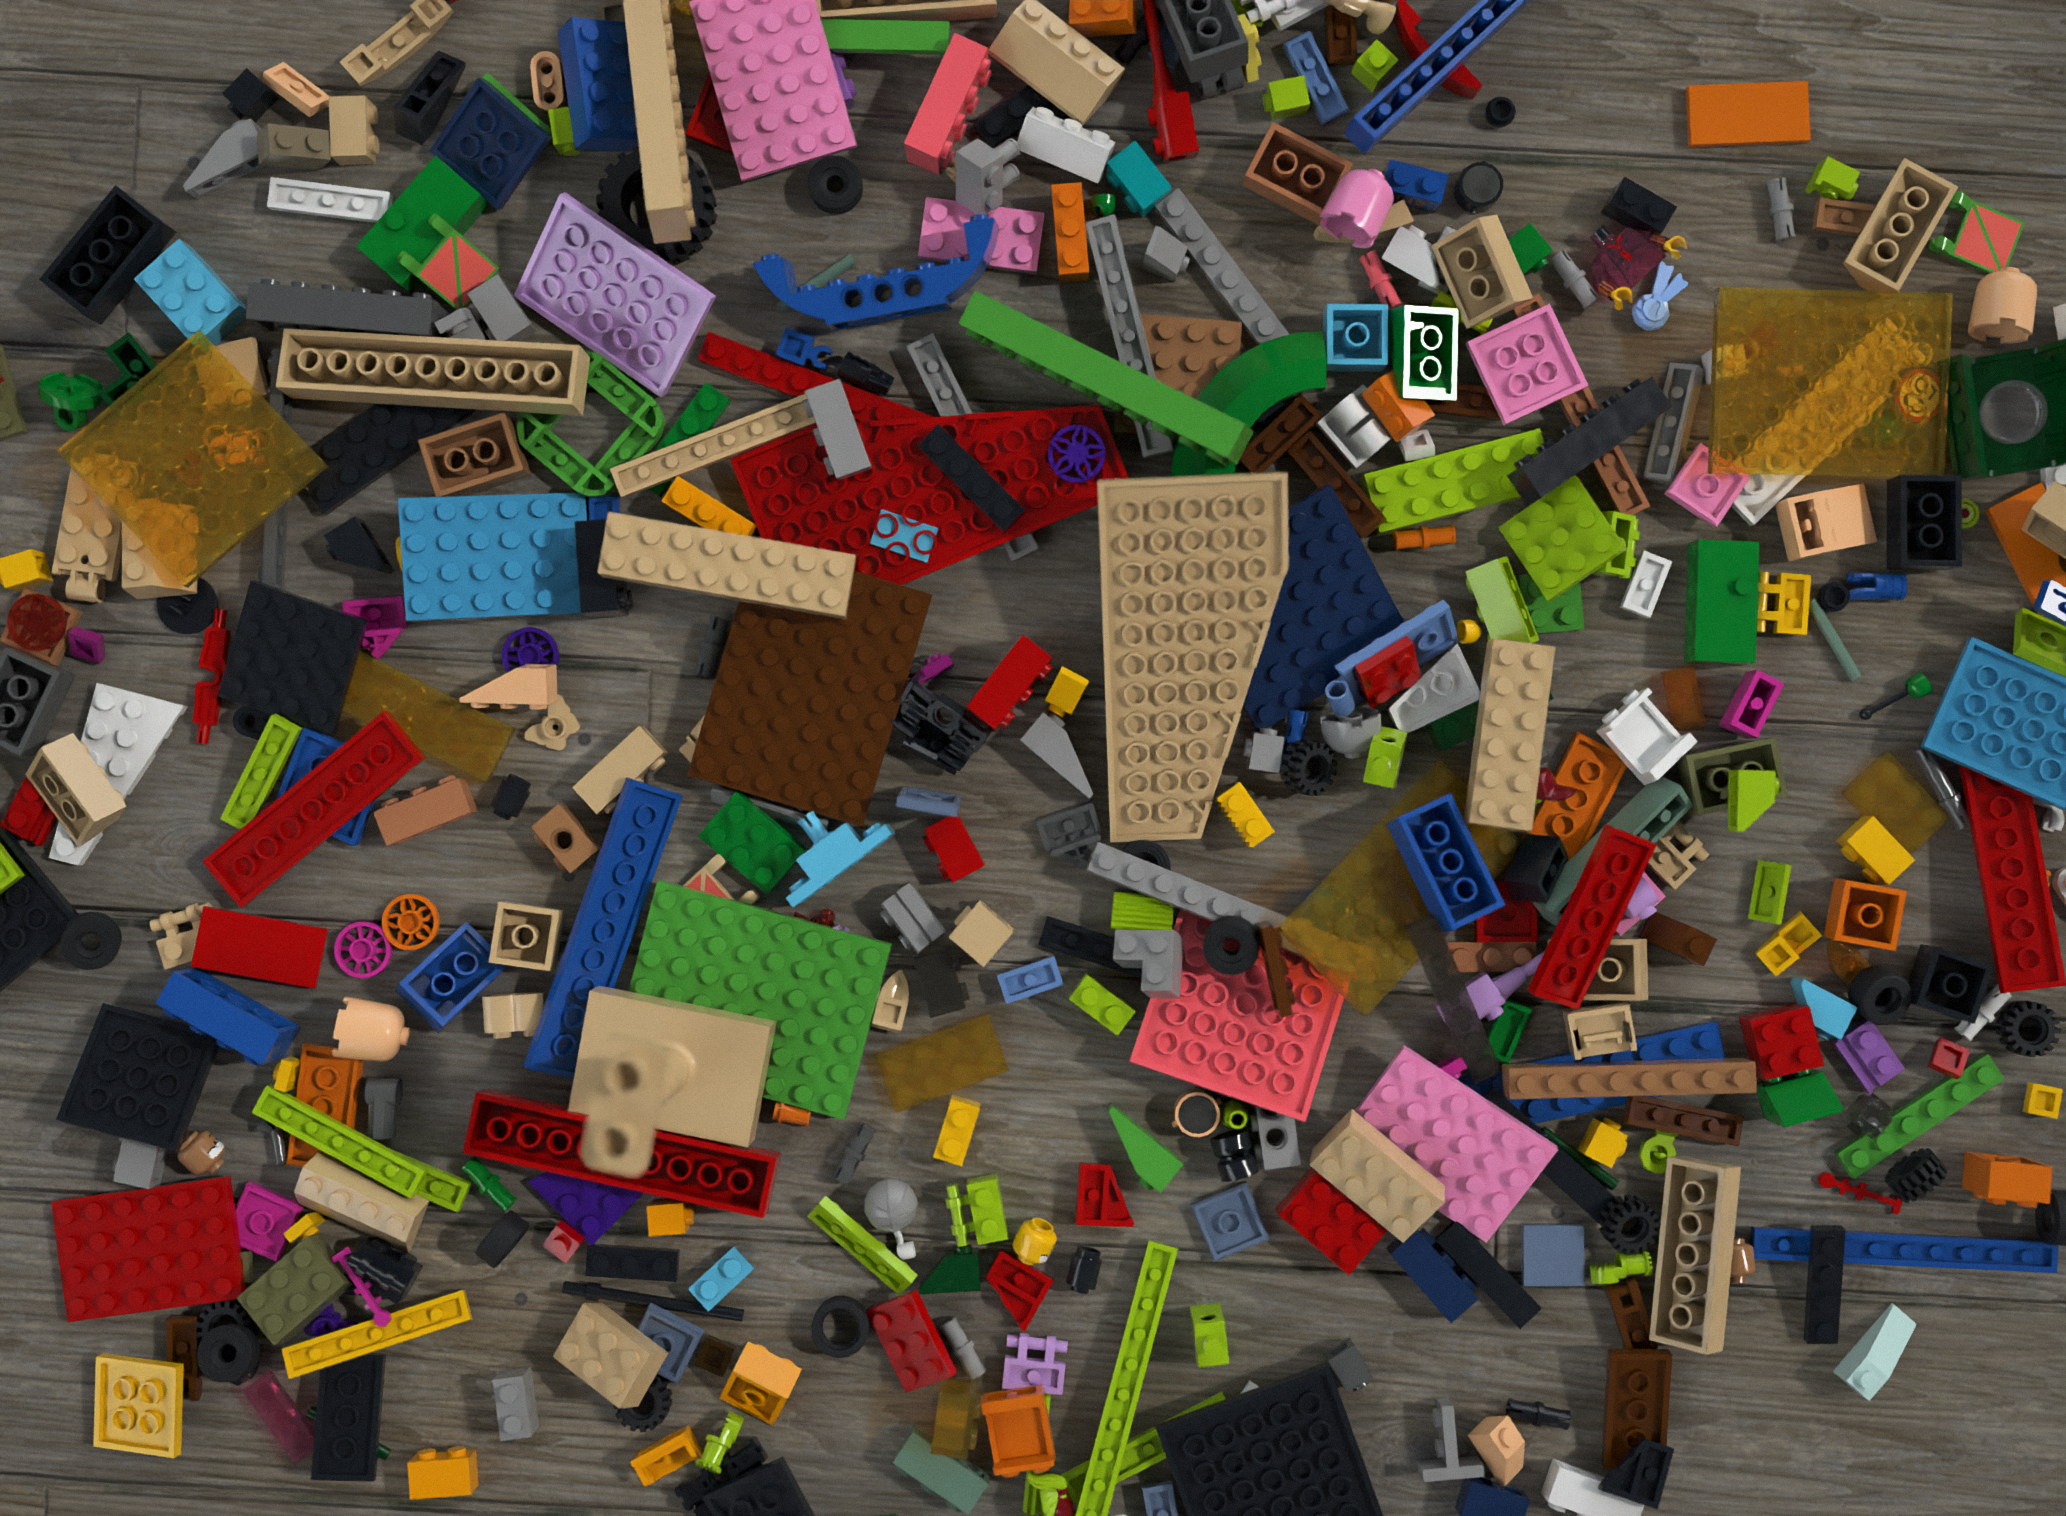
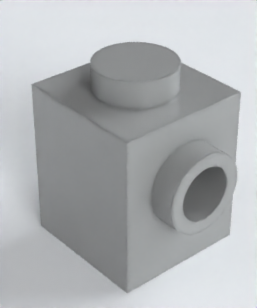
(1264, 751)

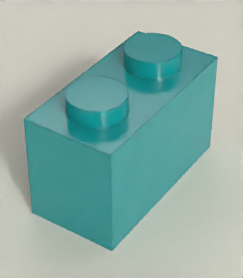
(1137, 179)

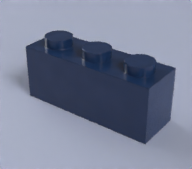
(1434, 1274)

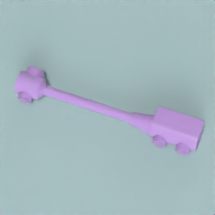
(1490, 993)

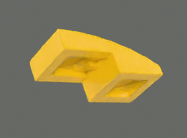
(1787, 943)

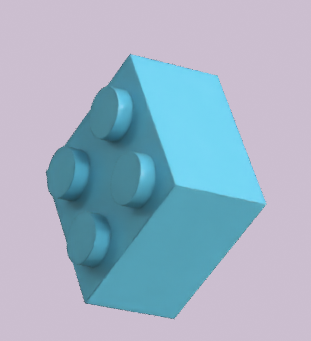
(1356, 337)

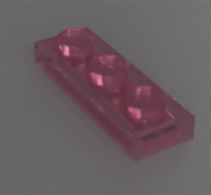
(281, 1416)

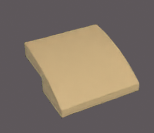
(247, 360)

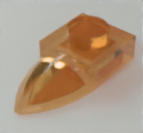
(1845, 960)

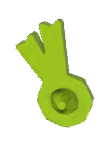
(1655, 1150)

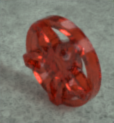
(37, 622)

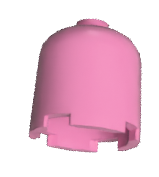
(1358, 207)

